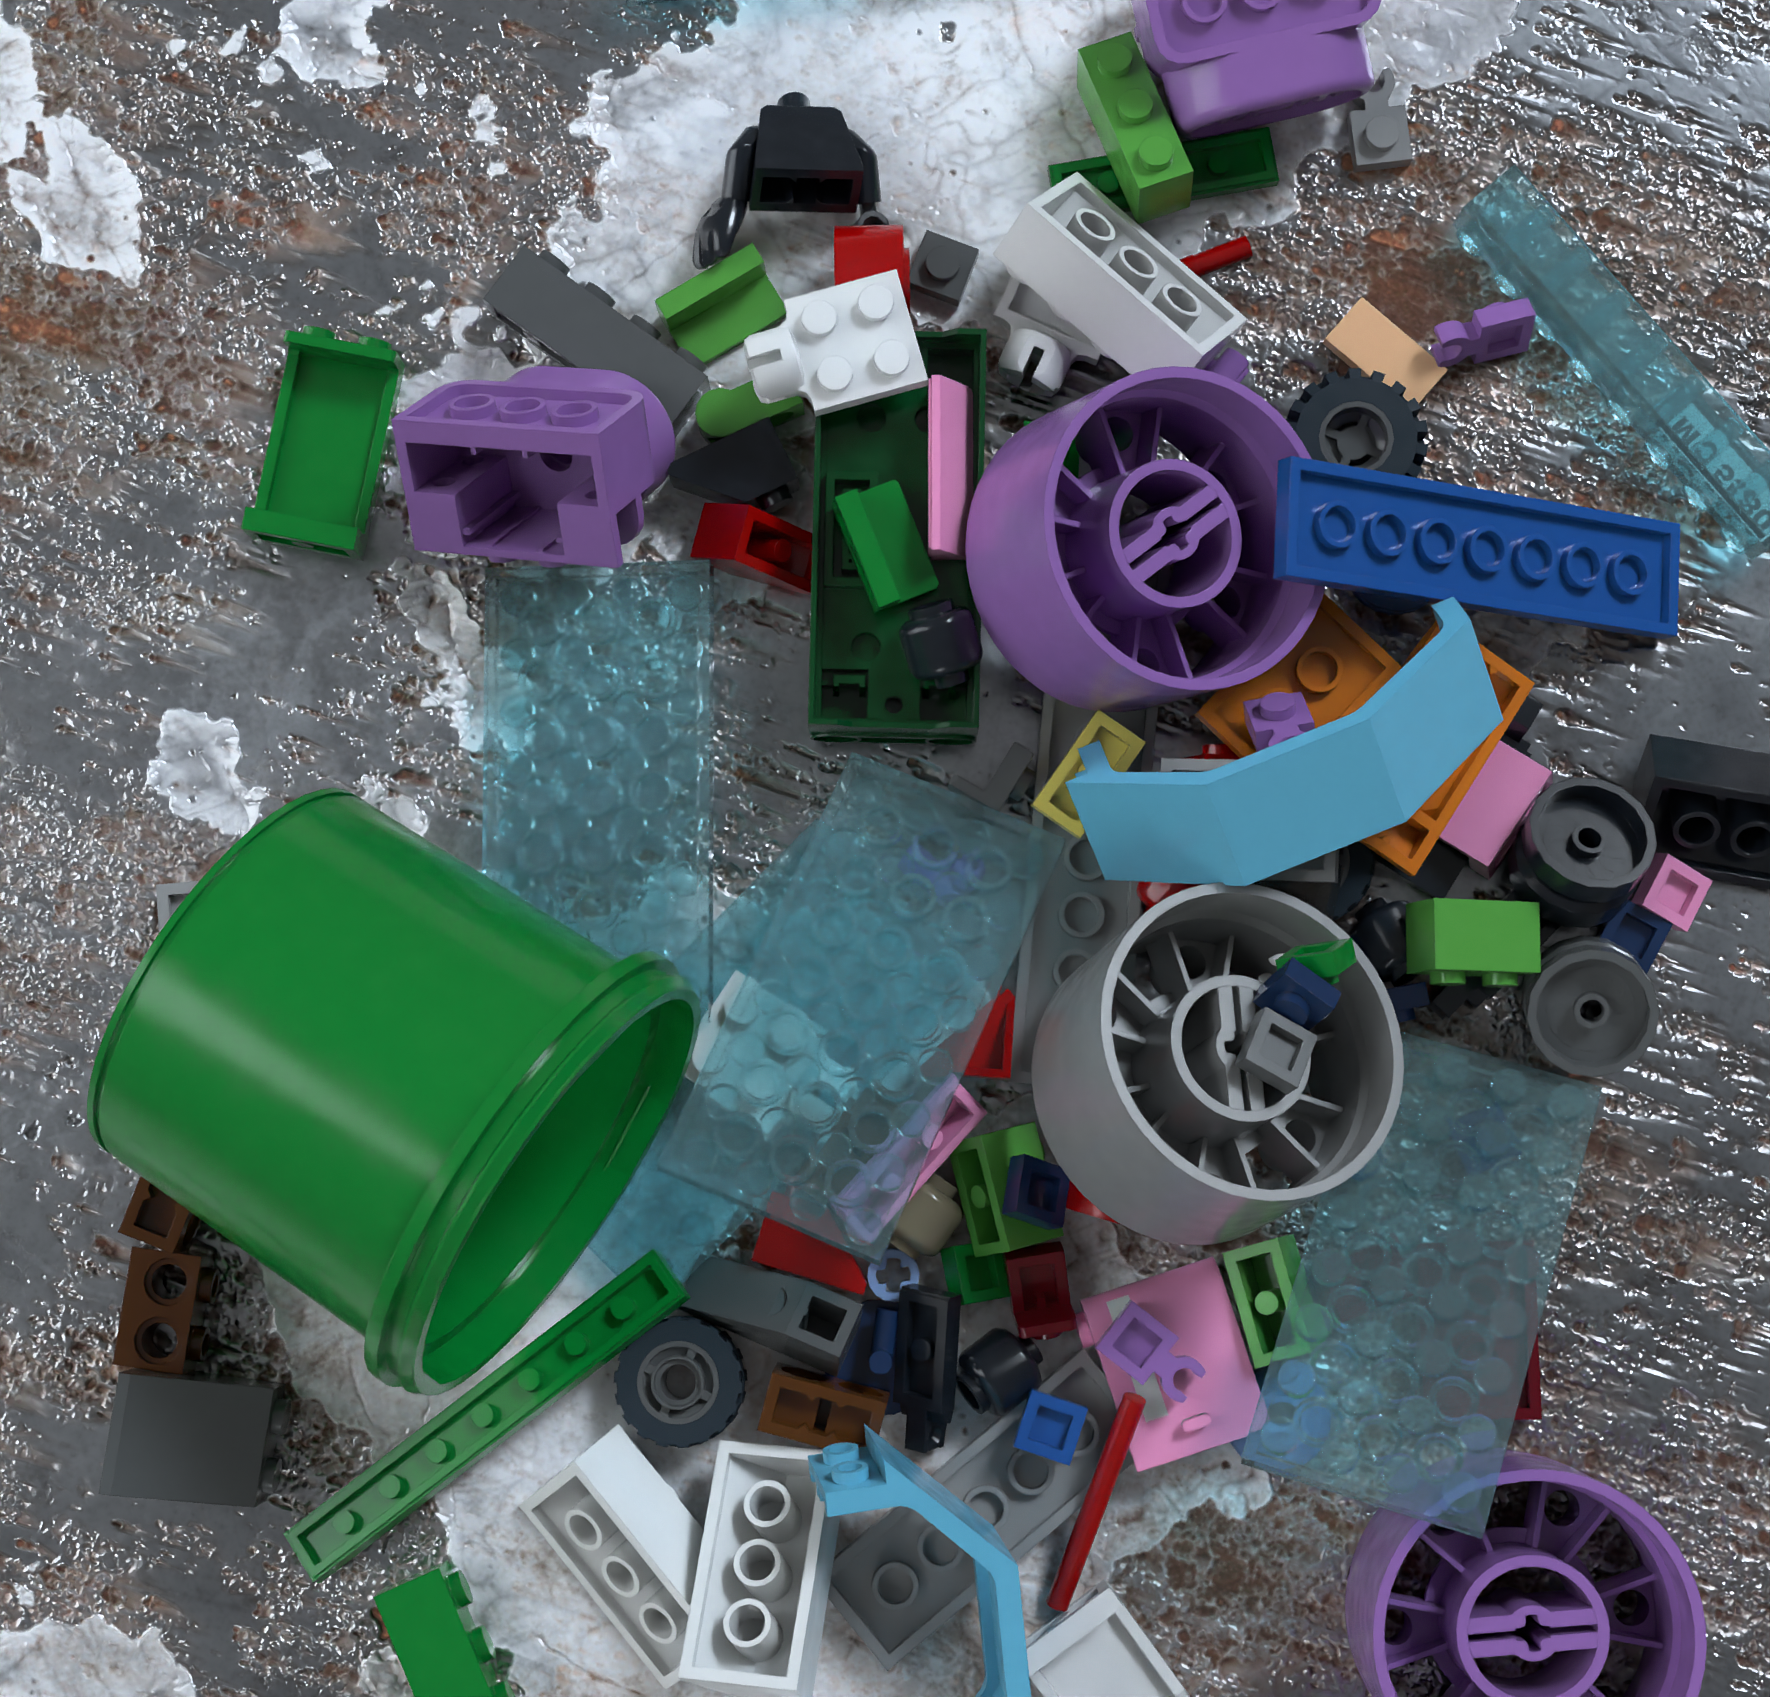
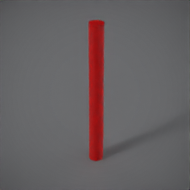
(1095, 1501)

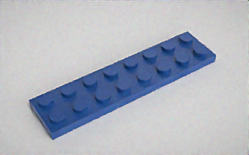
(1475, 544)

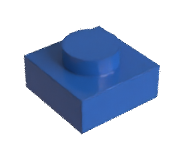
(1050, 1426)

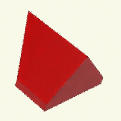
(994, 1050)

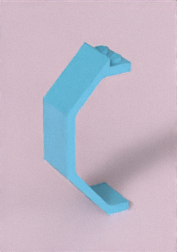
(1304, 791)
(882, 1478)

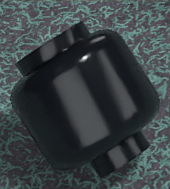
(941, 642)
(1383, 938)
(998, 1372)

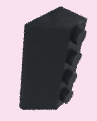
(1708, 807)

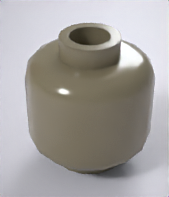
(928, 1219)

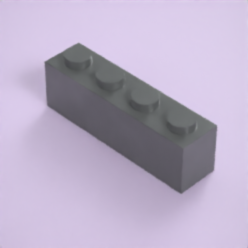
(584, 331)

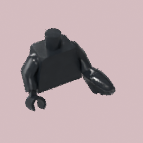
(791, 163)

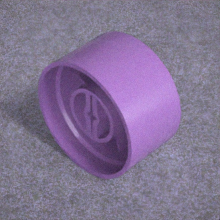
(1058, 566)
(1575, 1621)

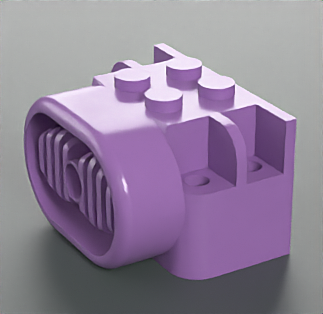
(1254, 59)
(533, 465)

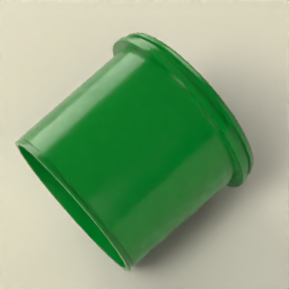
(390, 1080)

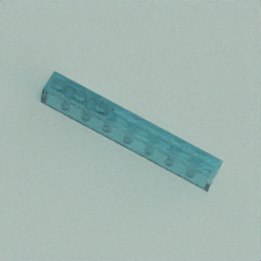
(1624, 355)

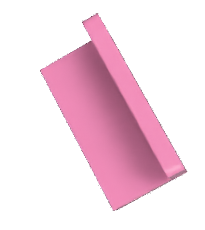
(1496, 808)

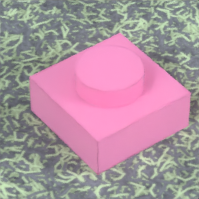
(1672, 891)

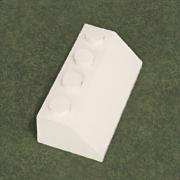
(1115, 281)
(625, 1545)
(760, 1576)

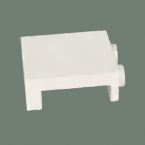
(1098, 1653)

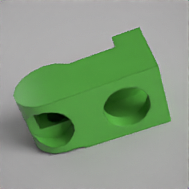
(728, 411)

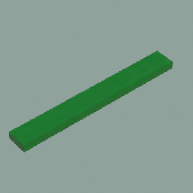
(486, 1416)

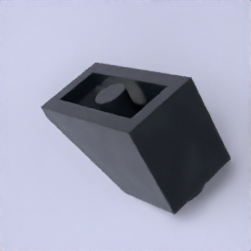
(740, 470)

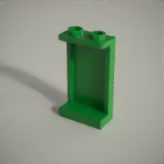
(327, 444)

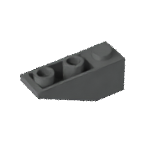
(775, 1311)

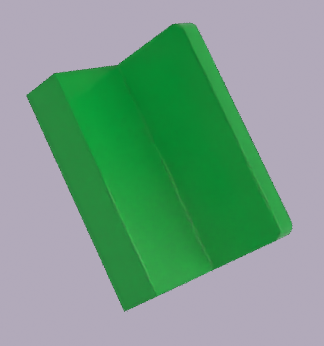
(885, 544)

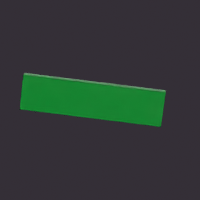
(1219, 163)

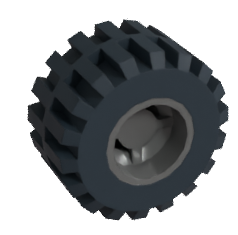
(1360, 423)

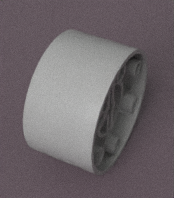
(1149, 1091)

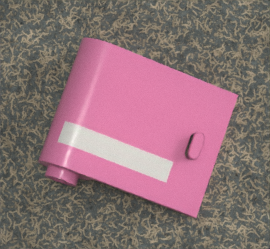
(1198, 1311)

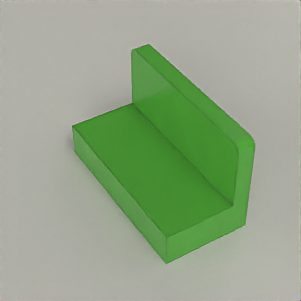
(722, 306)

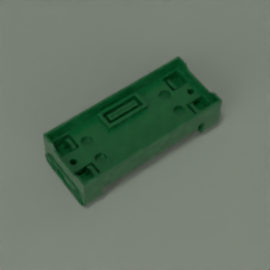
(852, 650)

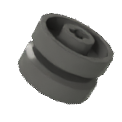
(1604, 1036)

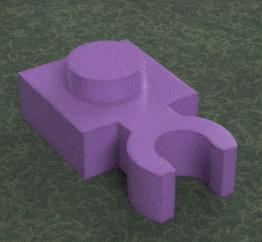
(1492, 334)
(1276, 718)
(1143, 1346)

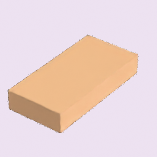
(1375, 343)

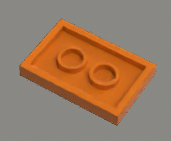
(1330, 665)

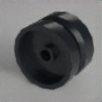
(1582, 851)

